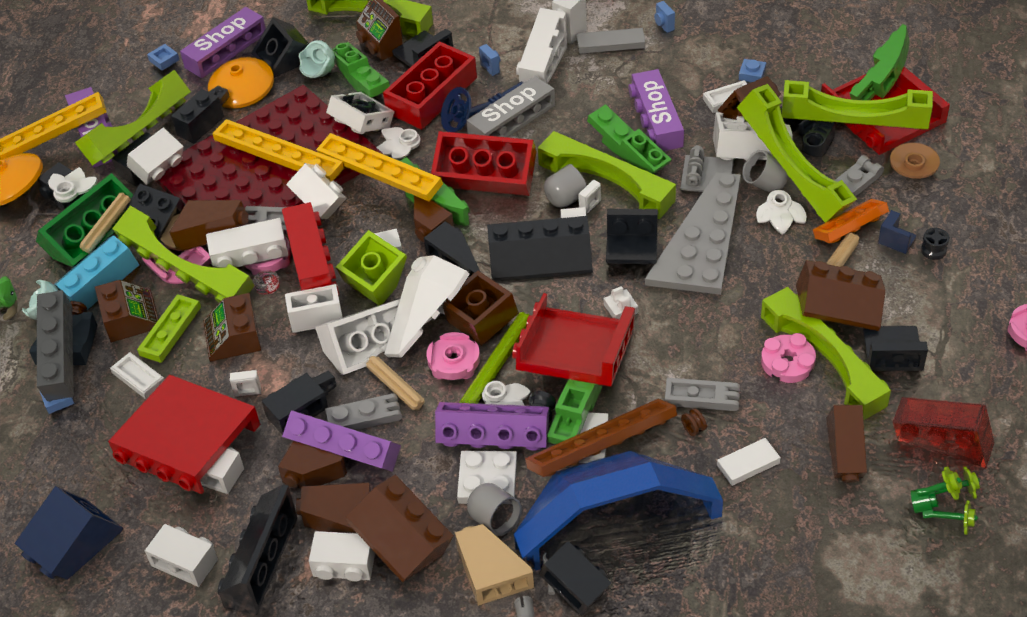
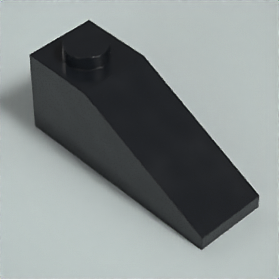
(450, 245)

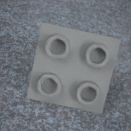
(700, 169)

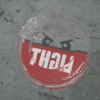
(266, 282)

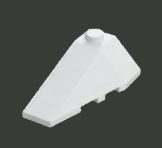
(424, 291)
(357, 337)

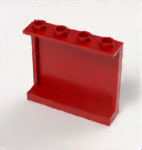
(884, 137)
(573, 344)
(181, 432)

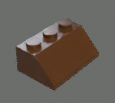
(841, 295)
(399, 528)

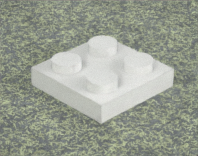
(486, 467)

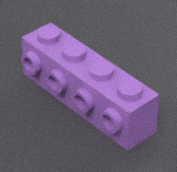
(492, 425)

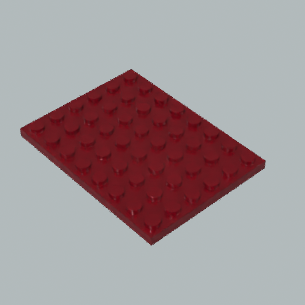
(226, 173)

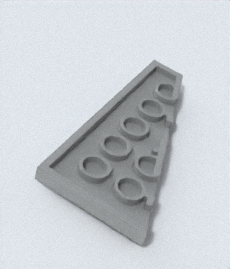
(700, 246)

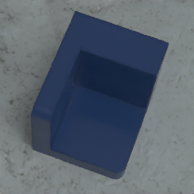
(895, 237)

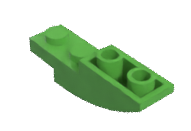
(888, 65)
(358, 71)
(626, 143)
(448, 200)
(572, 410)

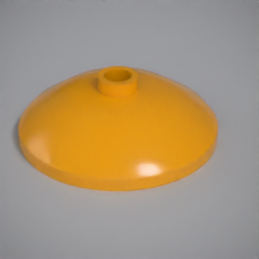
(245, 79)
(18, 175)

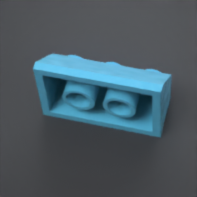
(105, 264)

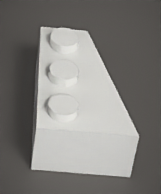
(737, 138)

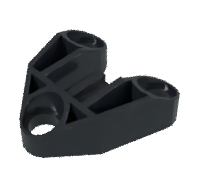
(816, 134)

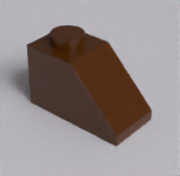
(429, 216)
(310, 466)

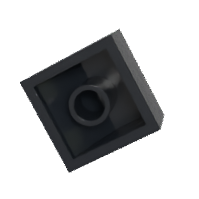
(280, 46)

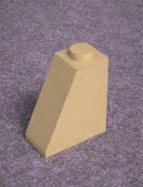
(491, 565)

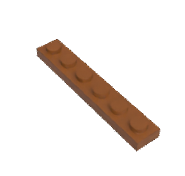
(600, 437)

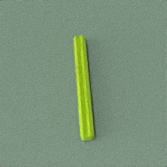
(495, 360)

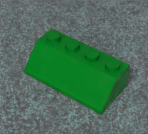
(66, 231)

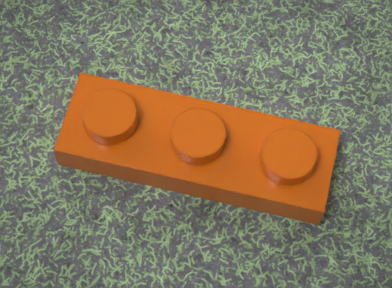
(850, 221)

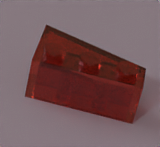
(946, 428)

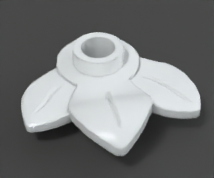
(399, 142)
(71, 185)
(780, 214)
(507, 394)

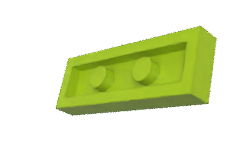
(169, 328)

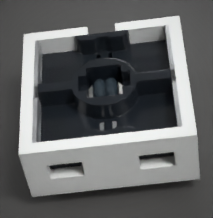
(360, 112)

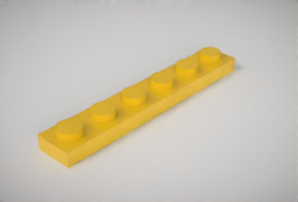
(52, 125)
(274, 148)
(381, 167)

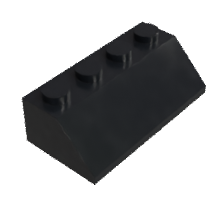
(539, 248)
(258, 552)

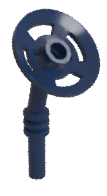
(462, 109)

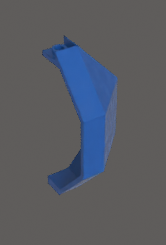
(602, 483)

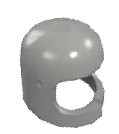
(771, 178)
(564, 186)
(485, 501)

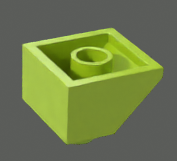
(372, 267)

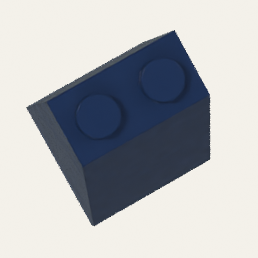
(66, 534)

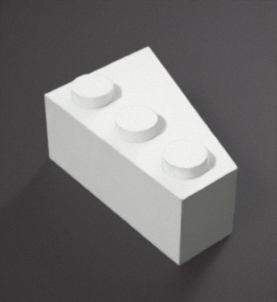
(544, 46)

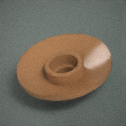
(914, 160)

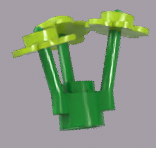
(926, 498)

